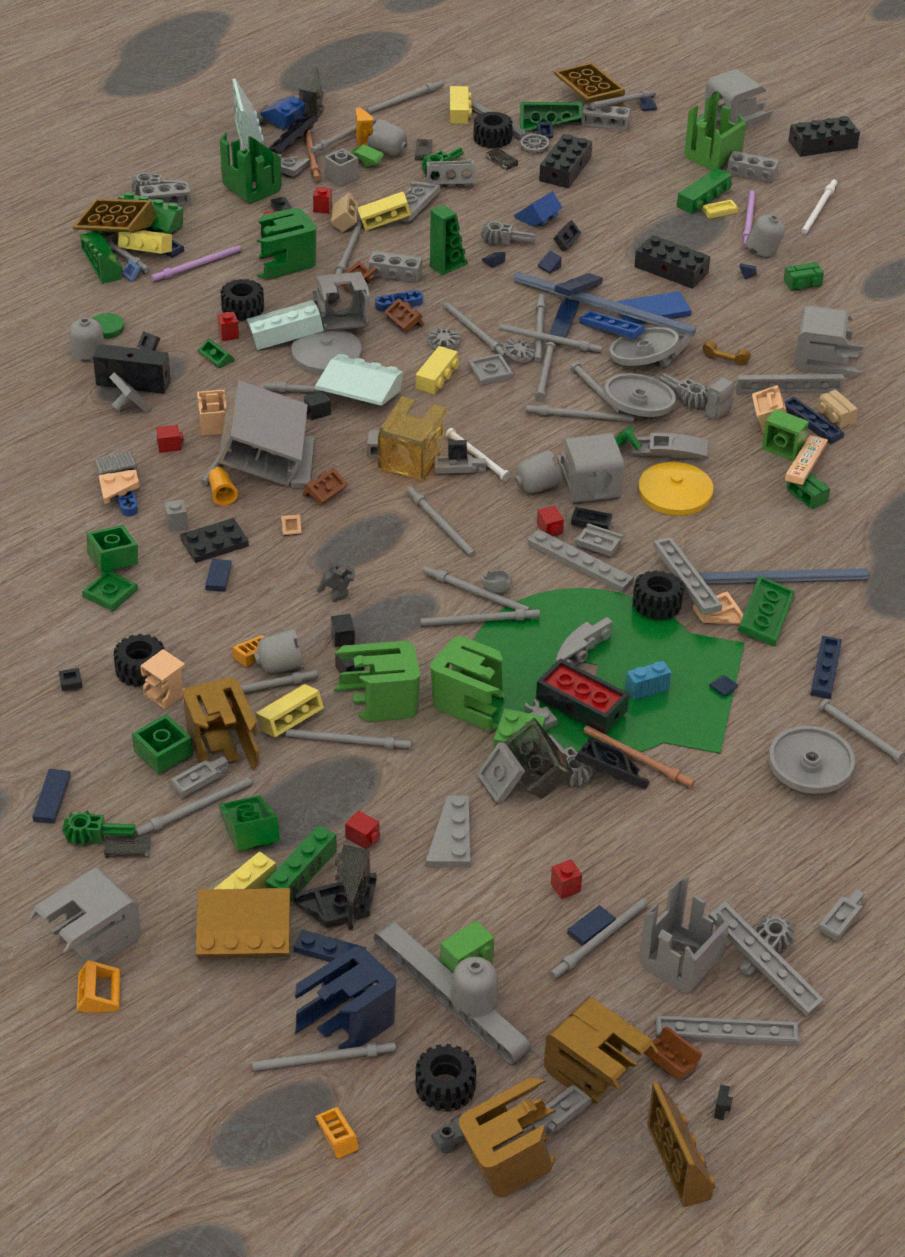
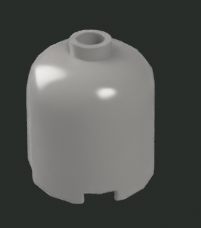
(387, 138)
(766, 235)
(85, 338)
(538, 473)
(279, 652)
(474, 987)

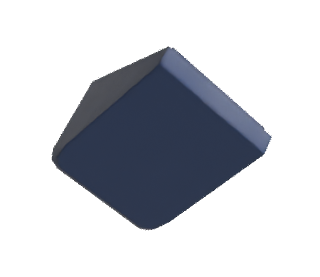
(494, 259)
(550, 262)

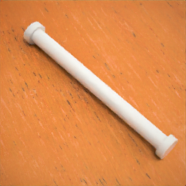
(504, 474)

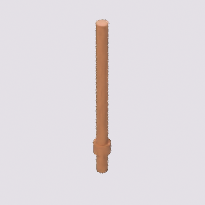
(315, 169)
(672, 773)

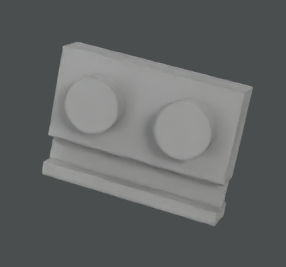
(599, 540)

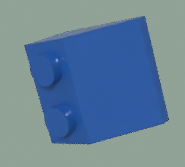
(284, 112)
(540, 210)

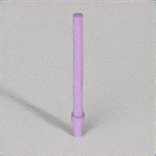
(748, 225)
(168, 273)

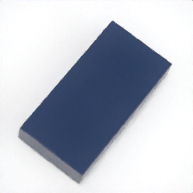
(218, 575)
(590, 925)

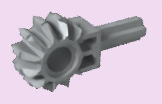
(145, 179)
(502, 234)
(689, 392)
(582, 772)
(776, 941)

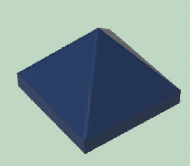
(647, 104)
(545, 129)
(748, 270)
(723, 685)

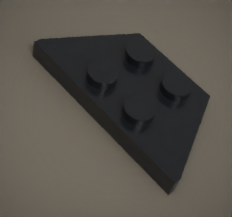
(611, 761)
(326, 905)

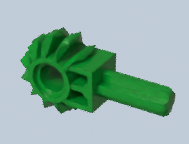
(441, 156)
(91, 828)

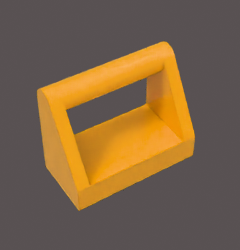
(364, 126)
(86, 998)

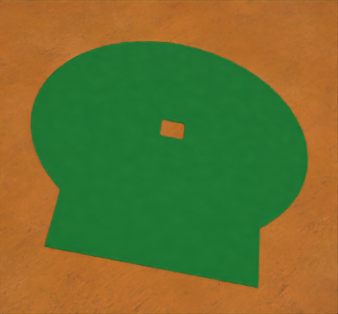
(684, 716)

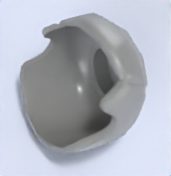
(496, 581)

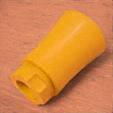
(222, 487)

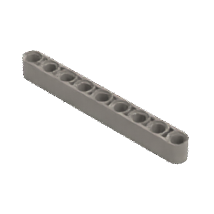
(437, 980)

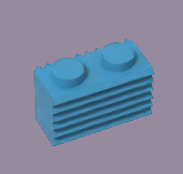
(648, 680)

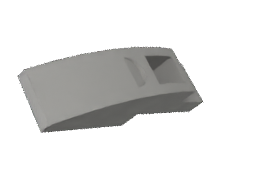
(672, 445)
(582, 639)

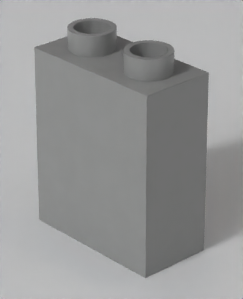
(263, 433)

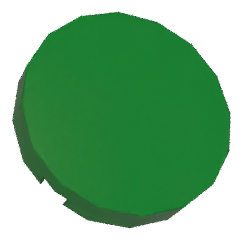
(110, 323)

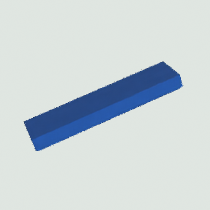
(612, 324)

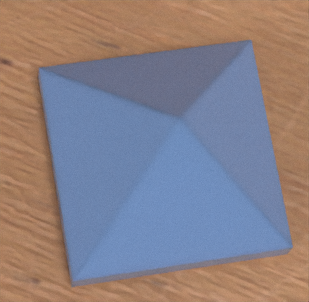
(131, 270)

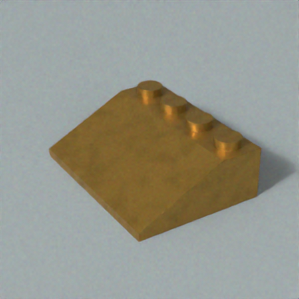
(591, 83)
(117, 215)
(243, 923)
(678, 1149)

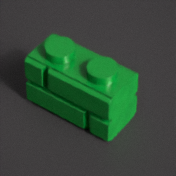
(803, 276)
(811, 493)

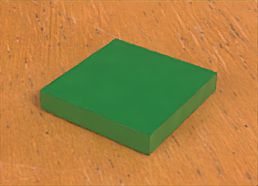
(109, 590)

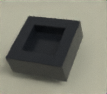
(148, 341)
(457, 449)
(70, 679)
(723, 1102)

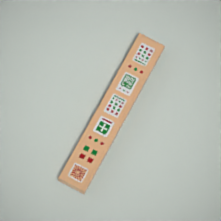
(806, 460)

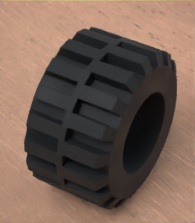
(492, 129)
(243, 298)
(658, 595)
(130, 656)
(445, 1093)

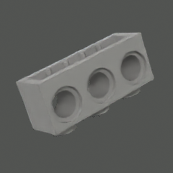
(606, 117)
(753, 166)
(458, 167)
(169, 193)
(396, 266)

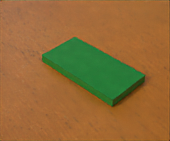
(766, 610)

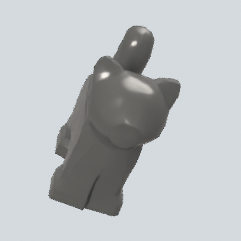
(337, 581)

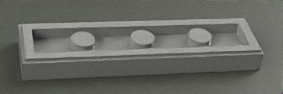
(303, 472)

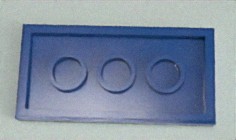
(667, 305)

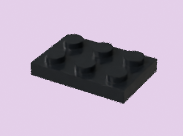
(214, 540)

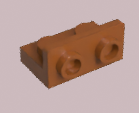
(403, 315)
(325, 486)

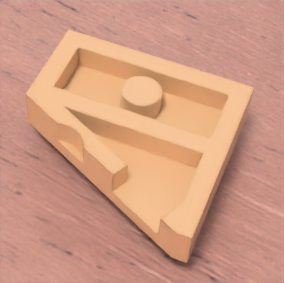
(118, 483)
(729, 615)

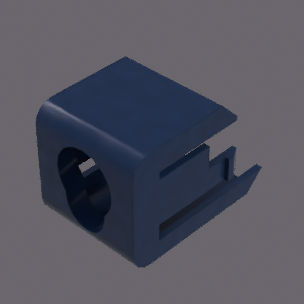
(345, 978)

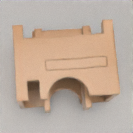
(766, 402)
(211, 411)
(164, 679)

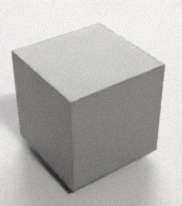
(341, 167)

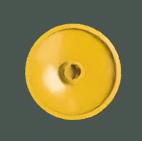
(675, 488)

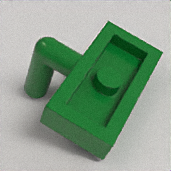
(627, 435)

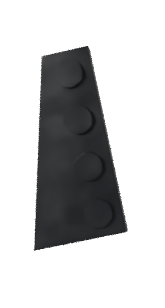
(294, 132)

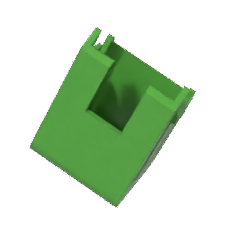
(704, 137)
(389, 683)
(470, 683)

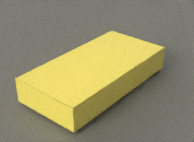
(720, 209)

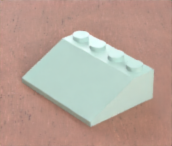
(245, 117)
(285, 324)
(360, 380)

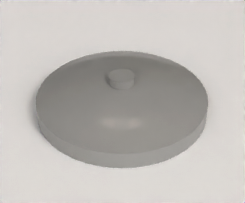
(647, 348)
(316, 350)
(639, 395)
(811, 759)

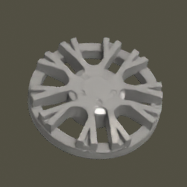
(534, 144)
(444, 337)
(518, 350)

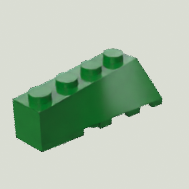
(553, 112)
(168, 215)
(445, 241)
(101, 257)

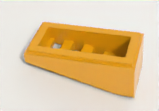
(243, 652)
(343, 1144)

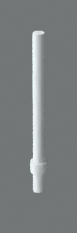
(828, 191)

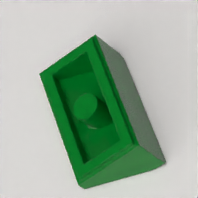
(215, 353)

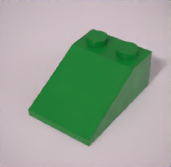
(250, 822)

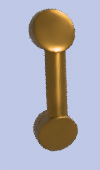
(741, 358)

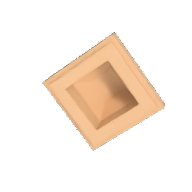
(291, 524)

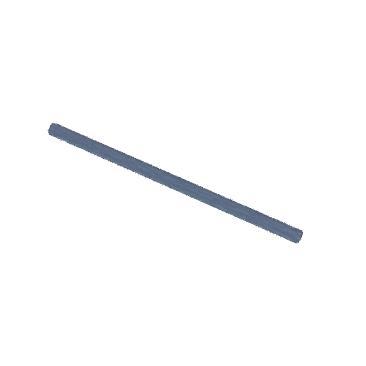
(608, 305)
(785, 575)

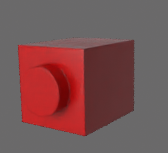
(322, 200)
(228, 326)
(169, 438)
(550, 520)
(362, 830)
(566, 879)

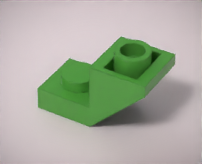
(368, 155)

